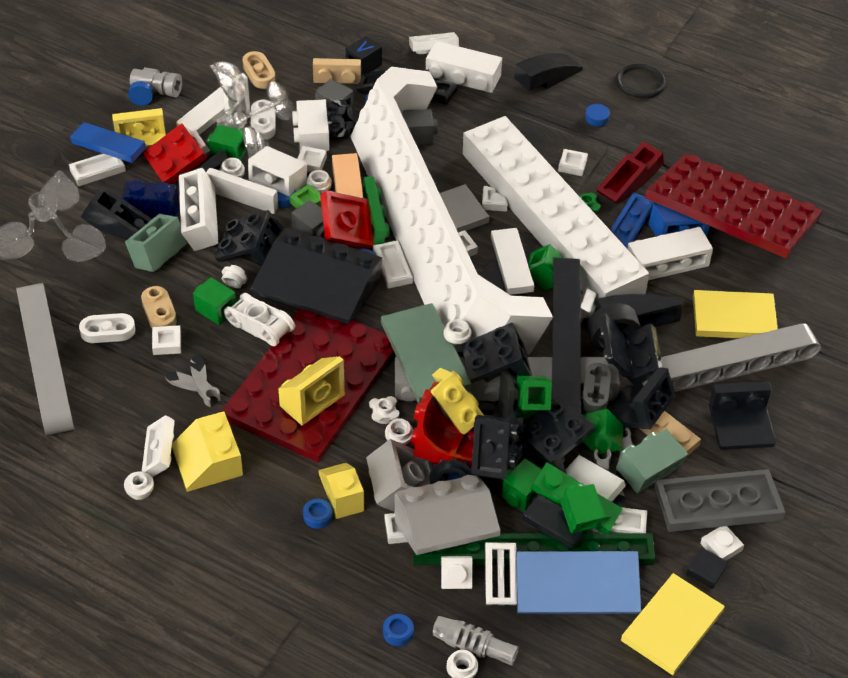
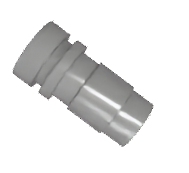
(164, 83)

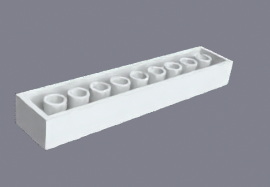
(552, 209)

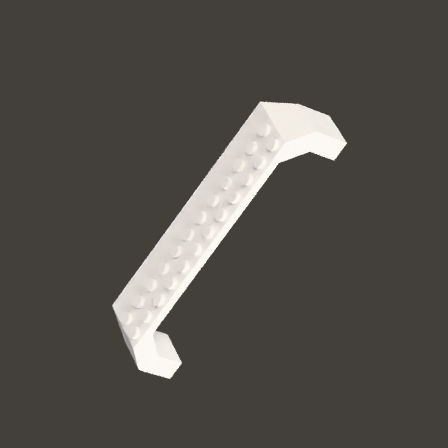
(421, 218)

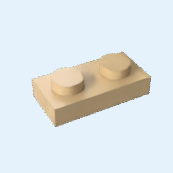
(337, 69)
(683, 435)

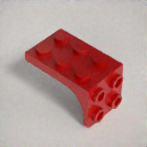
(438, 436)

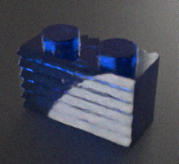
(152, 197)

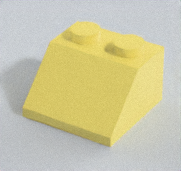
(313, 389)
(207, 452)

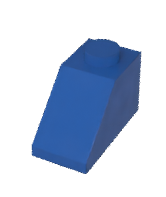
(668, 221)

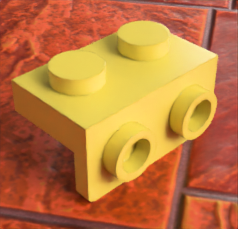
(142, 125)
(455, 400)

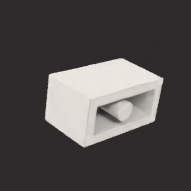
(312, 124)
(277, 171)

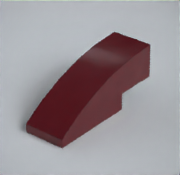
(631, 173)

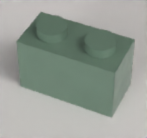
(156, 242)
(651, 460)

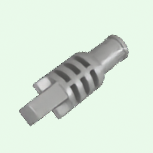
(474, 640)

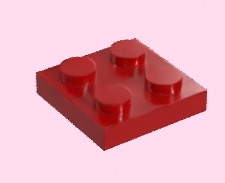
(174, 154)
(346, 220)

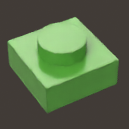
(305, 194)

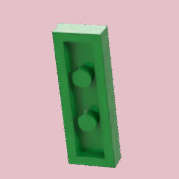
(377, 212)
(553, 483)

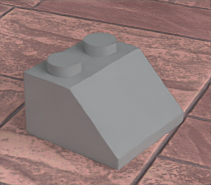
(394, 470)

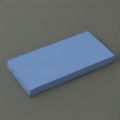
(578, 582)

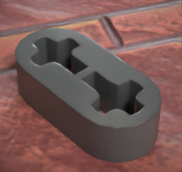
(591, 387)

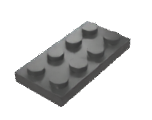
(719, 500)

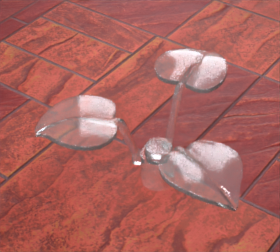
(233, 86)
(55, 195)

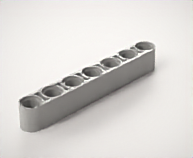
(740, 356)
(44, 359)

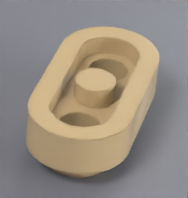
(258, 69)
(158, 307)

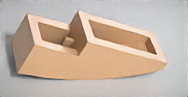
(347, 174)

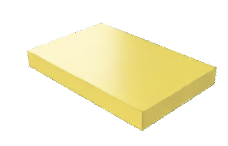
(733, 313)
(672, 624)

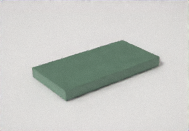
(421, 347)

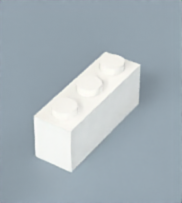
(464, 66)
(198, 209)
(673, 252)

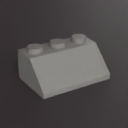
(446, 514)

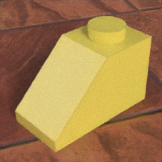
(343, 489)

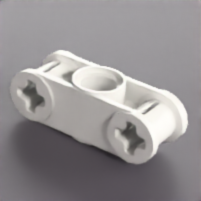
(259, 319)

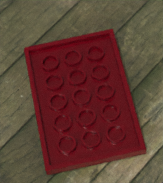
(734, 204)
(257, 403)

